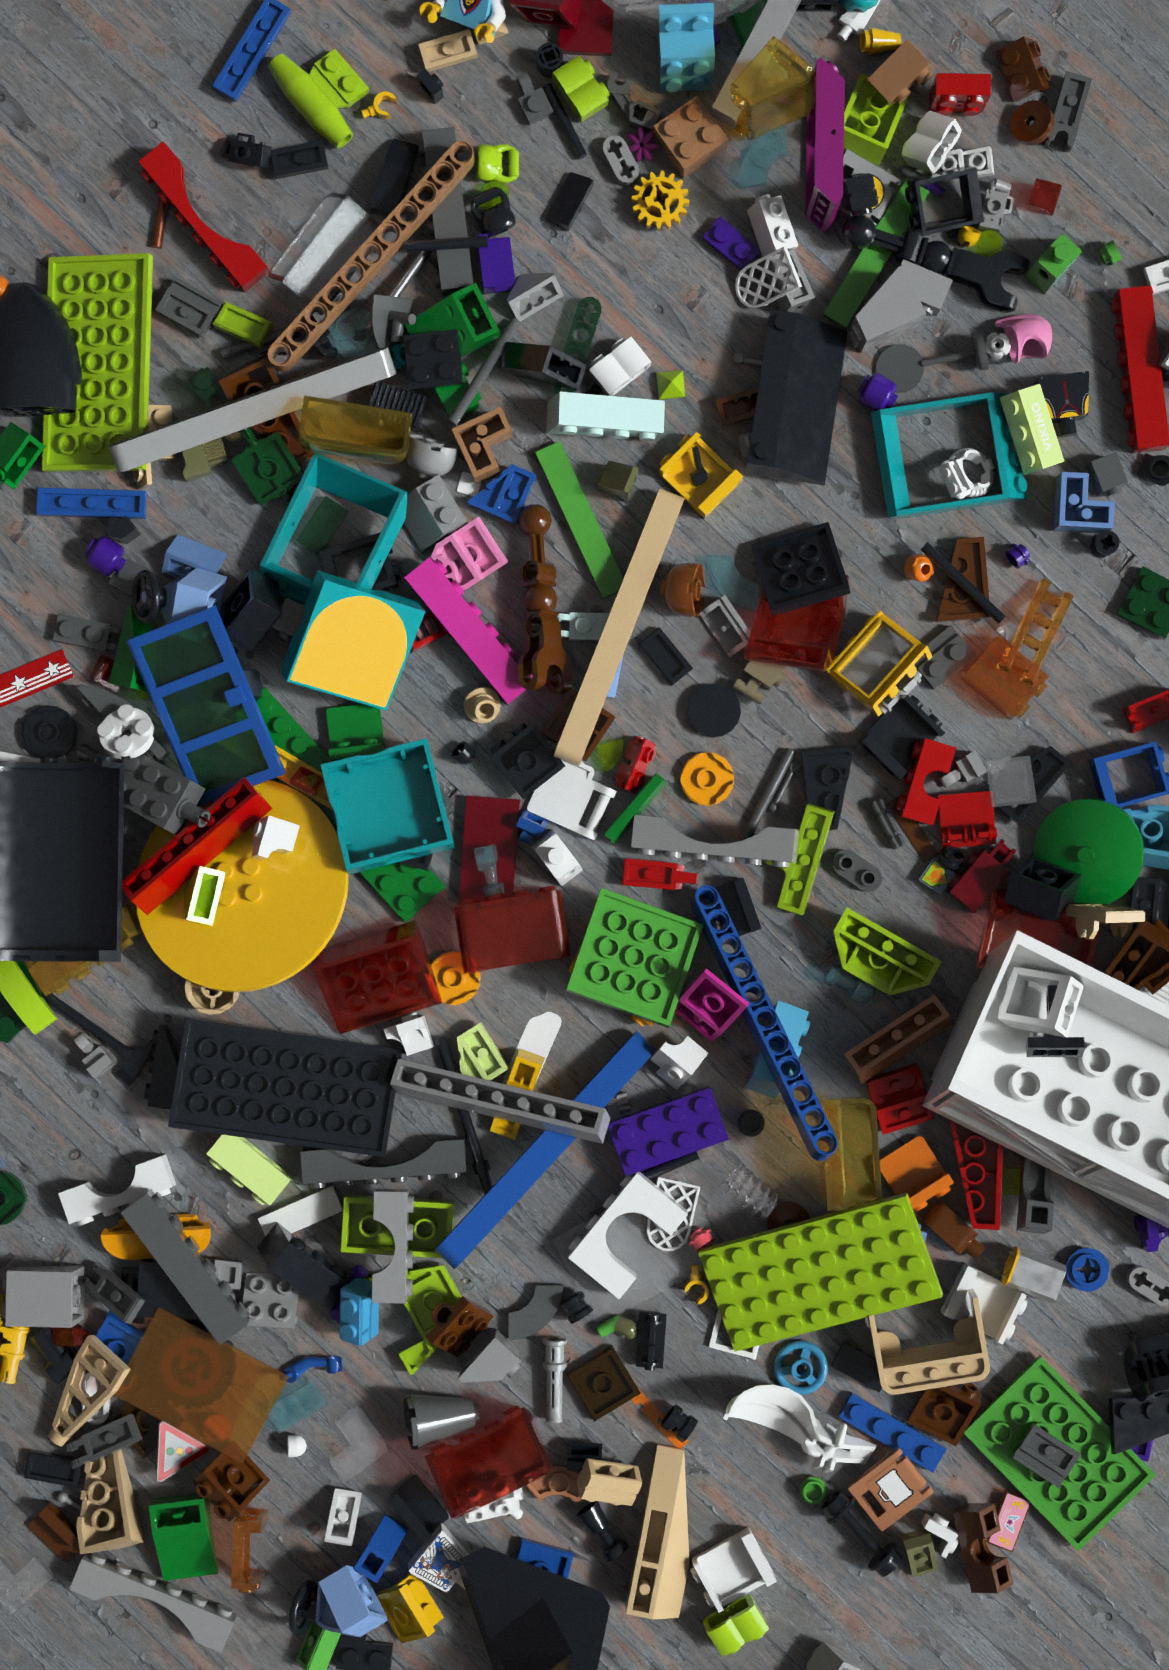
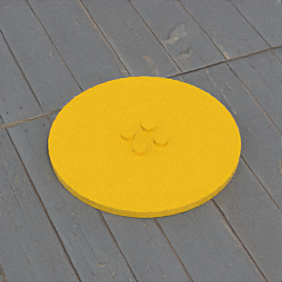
(269, 911)

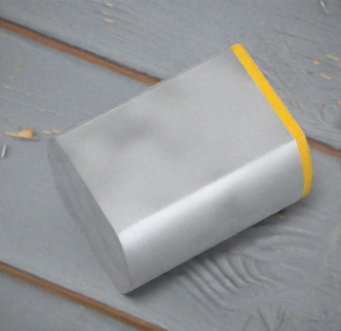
(1033, 1274)

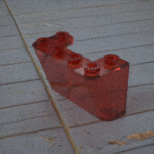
(511, 930)
(489, 1463)

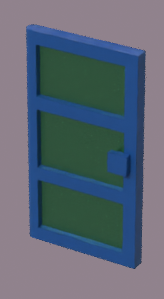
(205, 704)

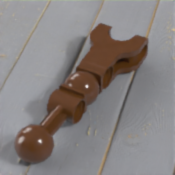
(542, 628)

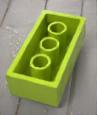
(362, 1234)

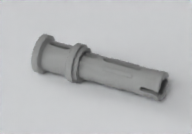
(554, 1365)

